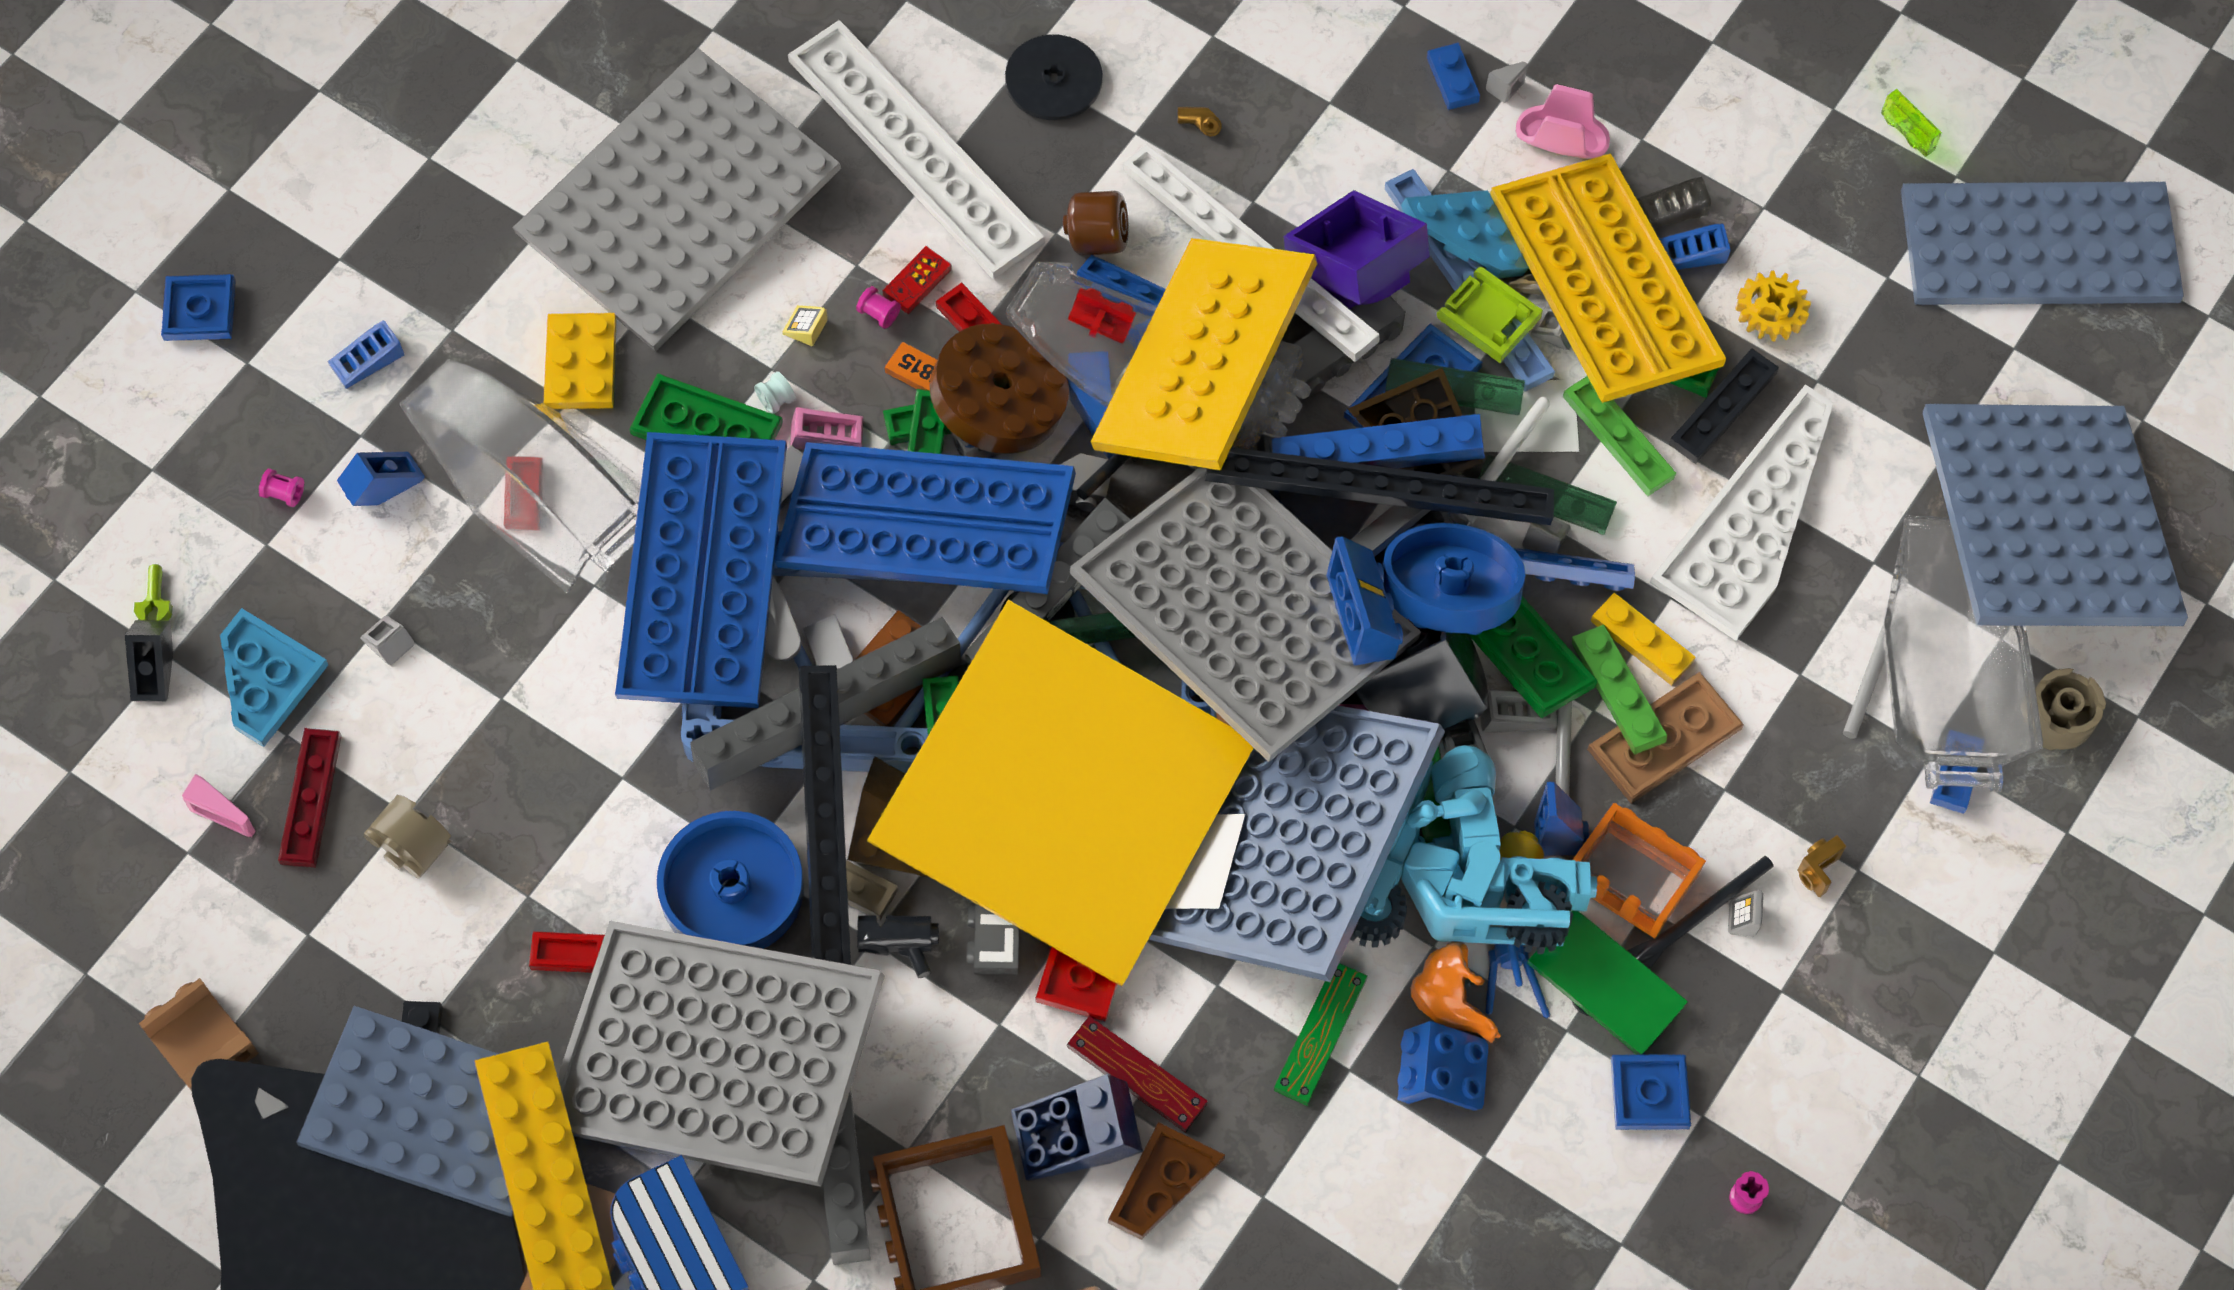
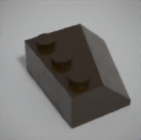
(1416, 400)
(875, 795)

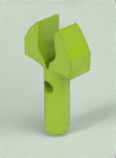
(153, 597)

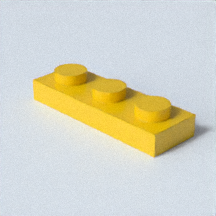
(1643, 639)

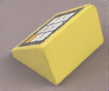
(806, 324)

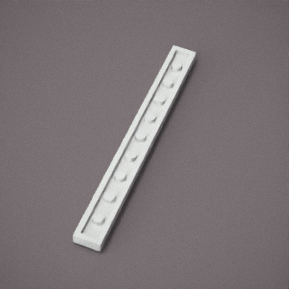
(1220, 225)

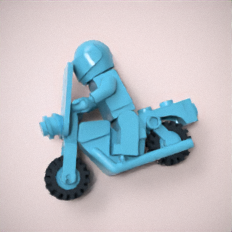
(1459, 876)

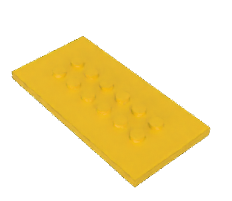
(1607, 278)
(1204, 353)

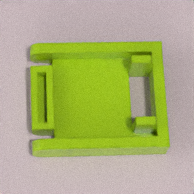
(1486, 310)

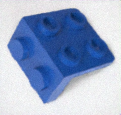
(1442, 1066)

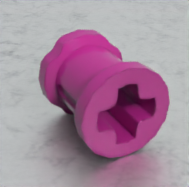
(878, 307)
(281, 487)
(1757, 1186)

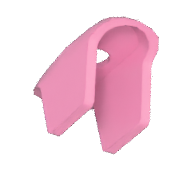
(1565, 125)

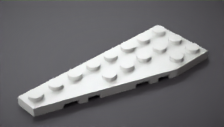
(1740, 541)

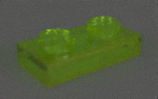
(1911, 123)

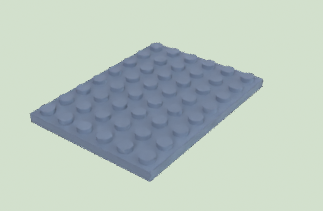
(2053, 516)
(1310, 842)

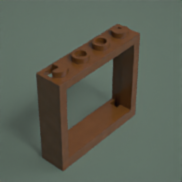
(942, 1151)

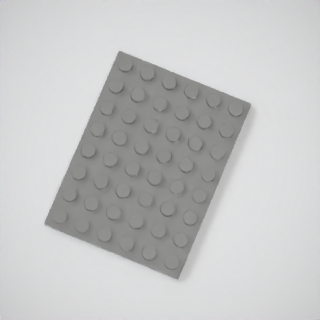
(677, 199)
(1234, 606)
(716, 1051)

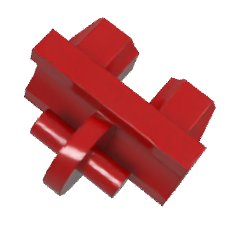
(1102, 315)

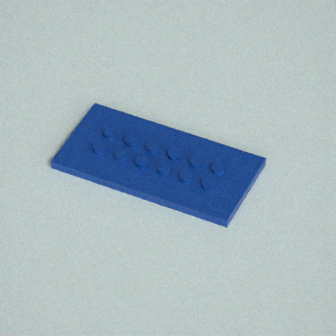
(926, 517)
(701, 570)

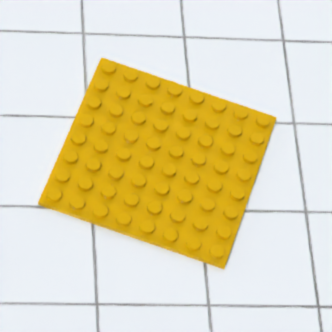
(1062, 792)

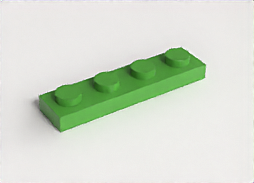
(1620, 437)
(1619, 689)

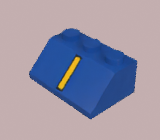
(1362, 603)

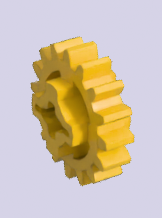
(1772, 306)

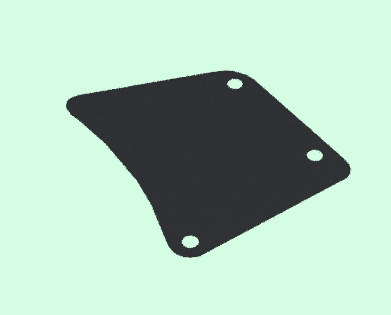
(322, 1222)

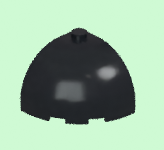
(1431, 681)

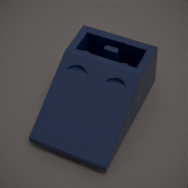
(1077, 1128)

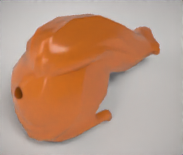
(1443, 995)

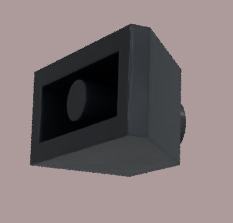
(149, 659)

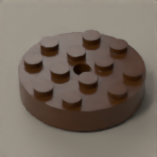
(997, 390)

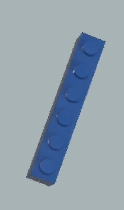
(1393, 444)

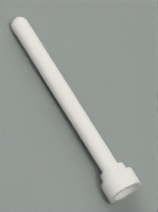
(1508, 452)

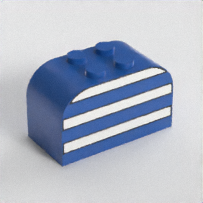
(669, 1234)

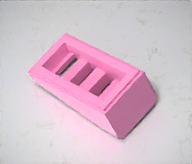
(815, 418)
(211, 804)

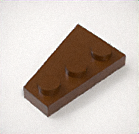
(1162, 1179)

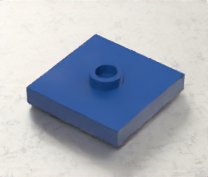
(198, 307)
(1650, 1092)

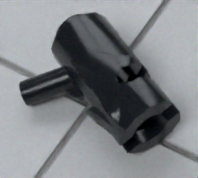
(899, 934)

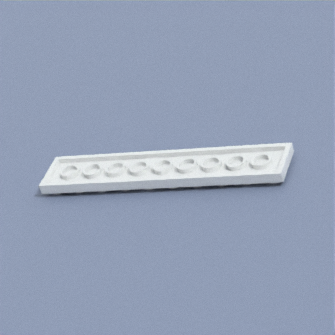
(916, 149)

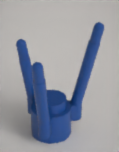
(1512, 958)

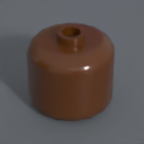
(1097, 223)

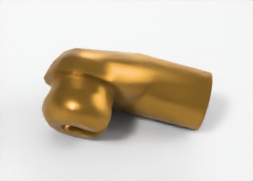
(1202, 117)

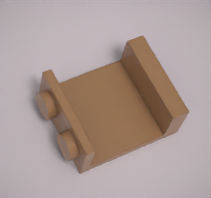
(195, 1030)

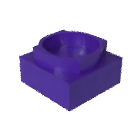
(1361, 248)

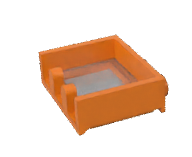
(1638, 869)

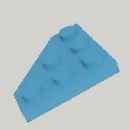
(1470, 229)
(265, 675)

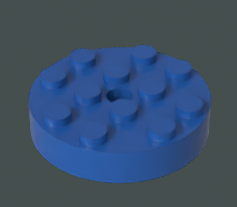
(1453, 578)
(727, 848)

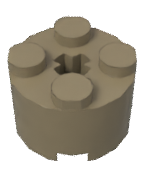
(2068, 708)
(408, 836)

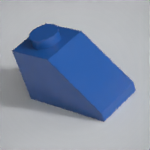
(378, 476)

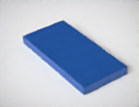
(1430, 348)

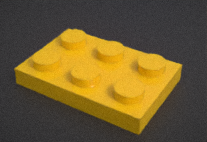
(580, 360)

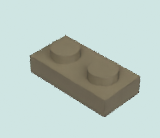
(868, 891)

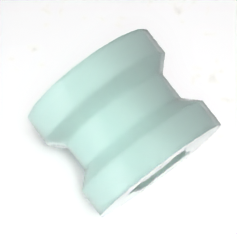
(774, 392)

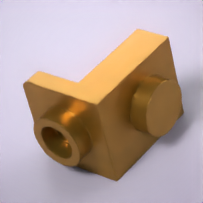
(1819, 857)

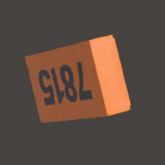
(911, 366)

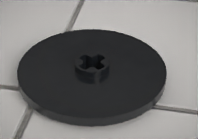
(1030, 73)

